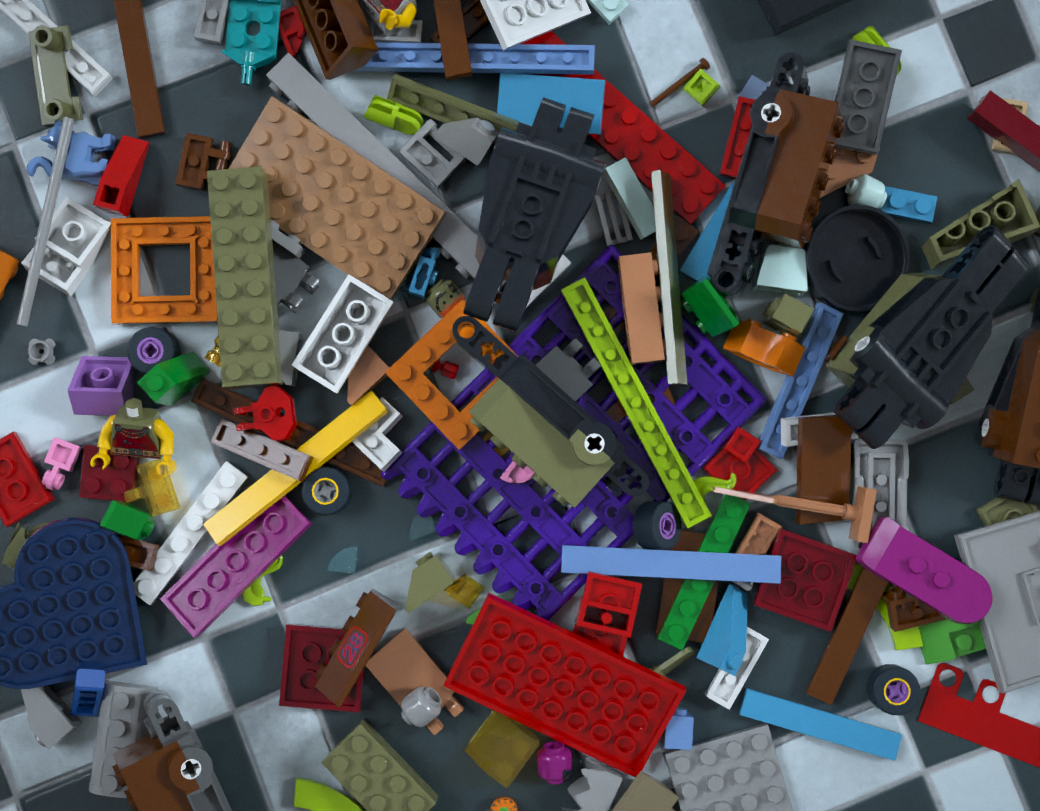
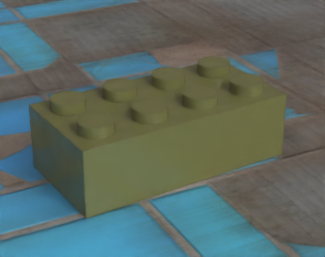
(377, 773)

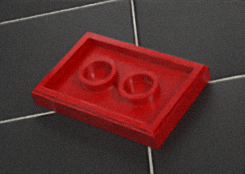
(19, 482)

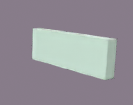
(631, 197)

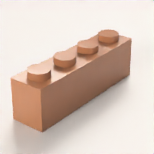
(640, 308)

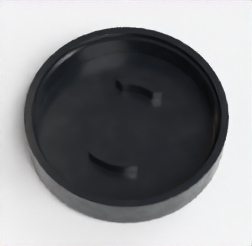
(855, 257)

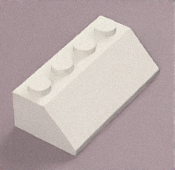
(342, 333)

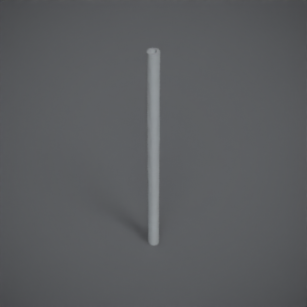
(45, 222)

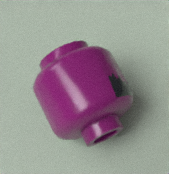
(554, 762)

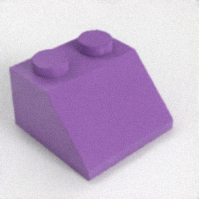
(101, 385)

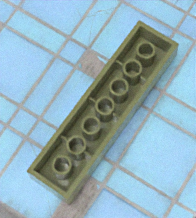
(244, 278)

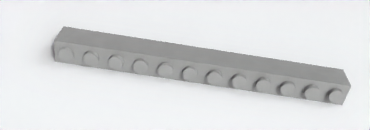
(324, 110)

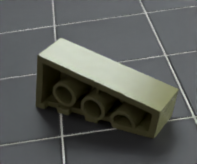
(1006, 210)

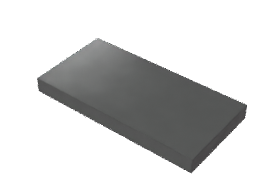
(865, 94)

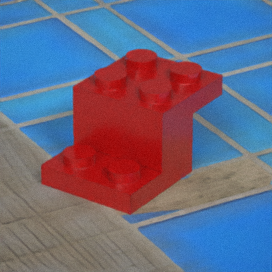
(607, 611)

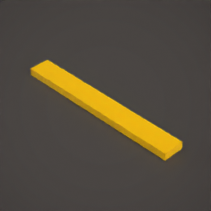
(276, 485)

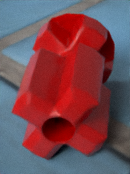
(447, 369)

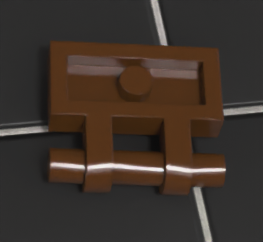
(196, 159)

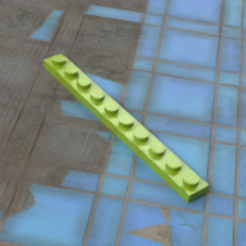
(636, 403)

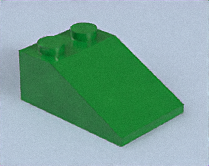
(710, 306)

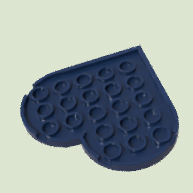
(69, 607)

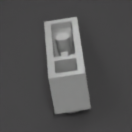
(48, 716)

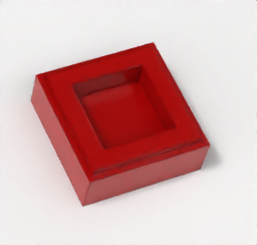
(742, 444)

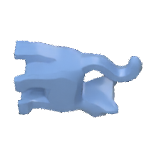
(80, 156)

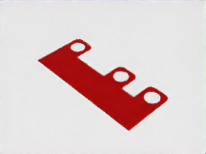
(979, 720)

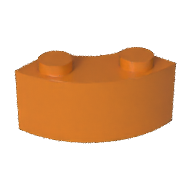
(764, 347)

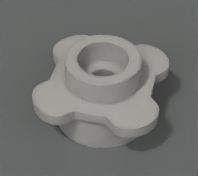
(34, 351)

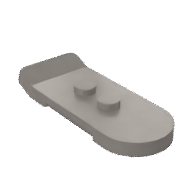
(887, 472)

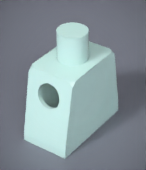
(782, 271)

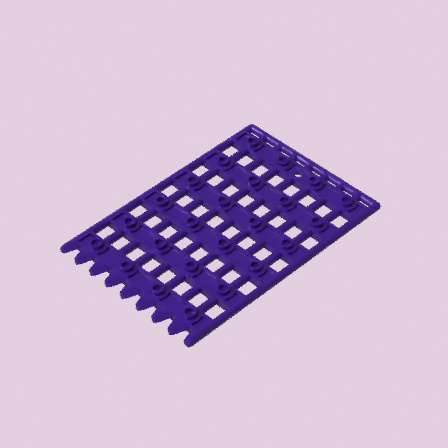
(479, 531)

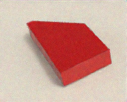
(292, 30)

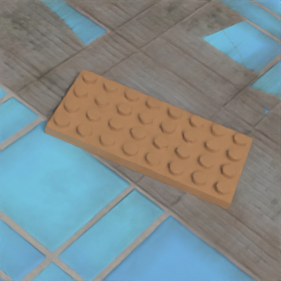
(339, 199)

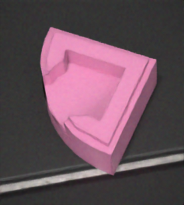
(516, 474)

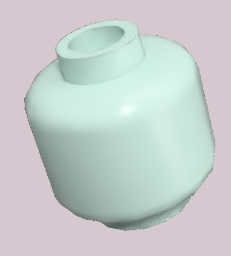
(866, 191)

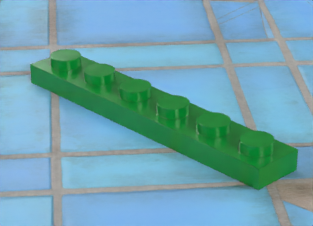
(694, 592)

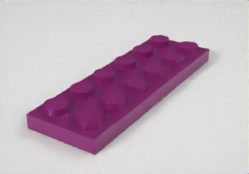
(233, 567)

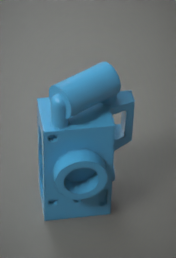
(425, 273)

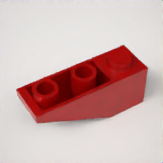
(121, 177)

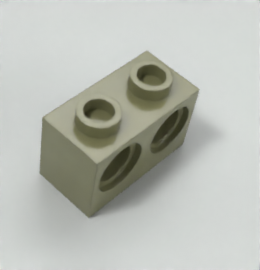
(787, 315)

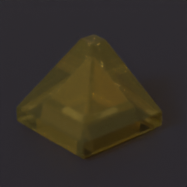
(465, 590)

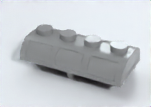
(118, 726)

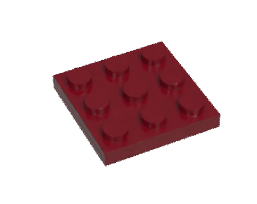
(811, 580)
(303, 655)

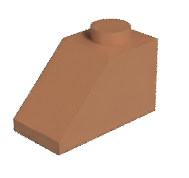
(365, 375)

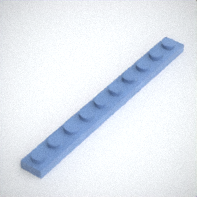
(486, 58)

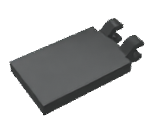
(289, 274)
(567, 372)

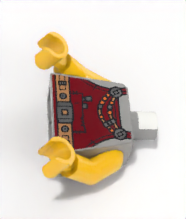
(390, 14)

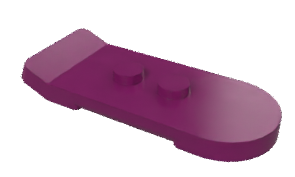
(925, 572)

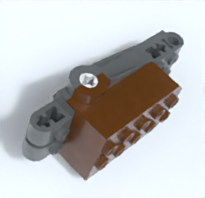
(169, 765)

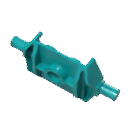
(249, 50)

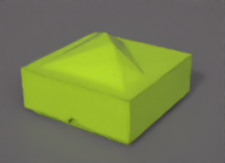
(701, 87)

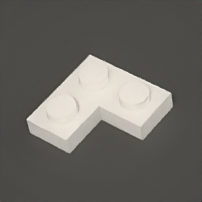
(376, 444)

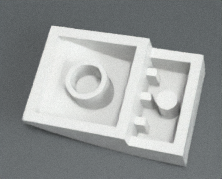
(71, 246)

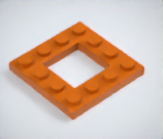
(126, 297)
(410, 377)

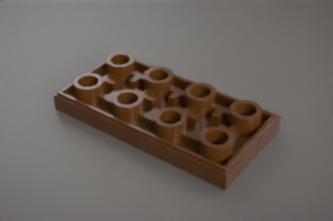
(823, 465)
(687, 542)

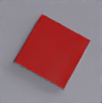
(749, 475)

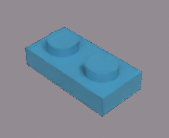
(909, 205)

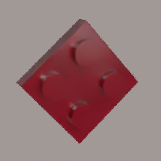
(112, 480)

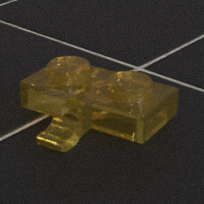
(156, 488)

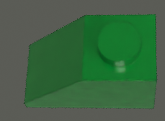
(128, 520)

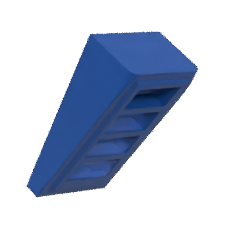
(87, 692)

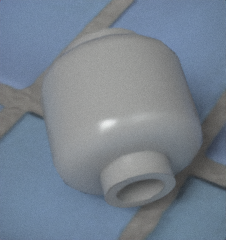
(421, 706)

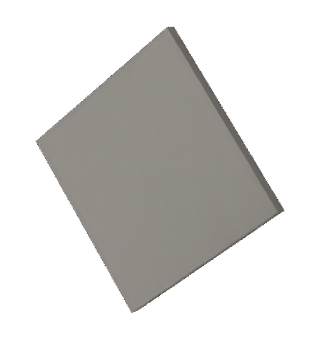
(1010, 562)

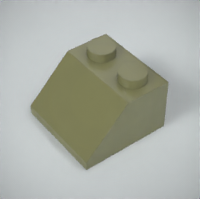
(428, 580)

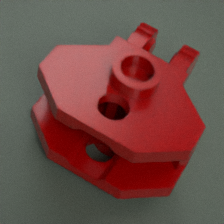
(267, 414)

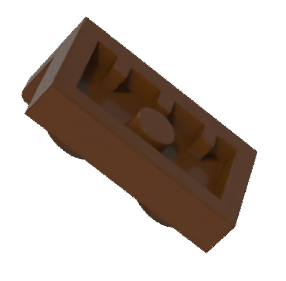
(907, 611)

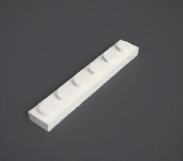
(189, 532)

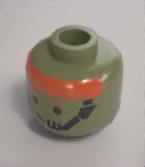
(444, 297)

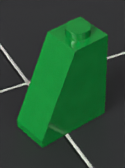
(174, 378)

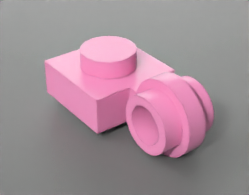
(62, 456)

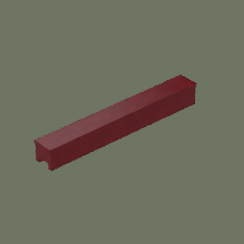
(1009, 127)

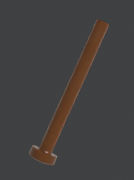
(703, 65)

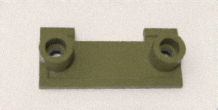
(52, 74)

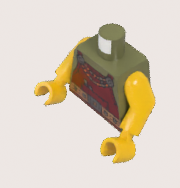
(137, 433)

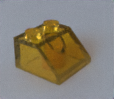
(502, 747)

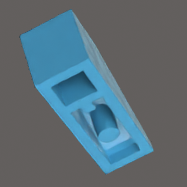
(727, 635)

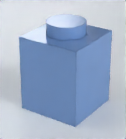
(679, 731)

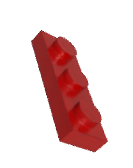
(737, 138)

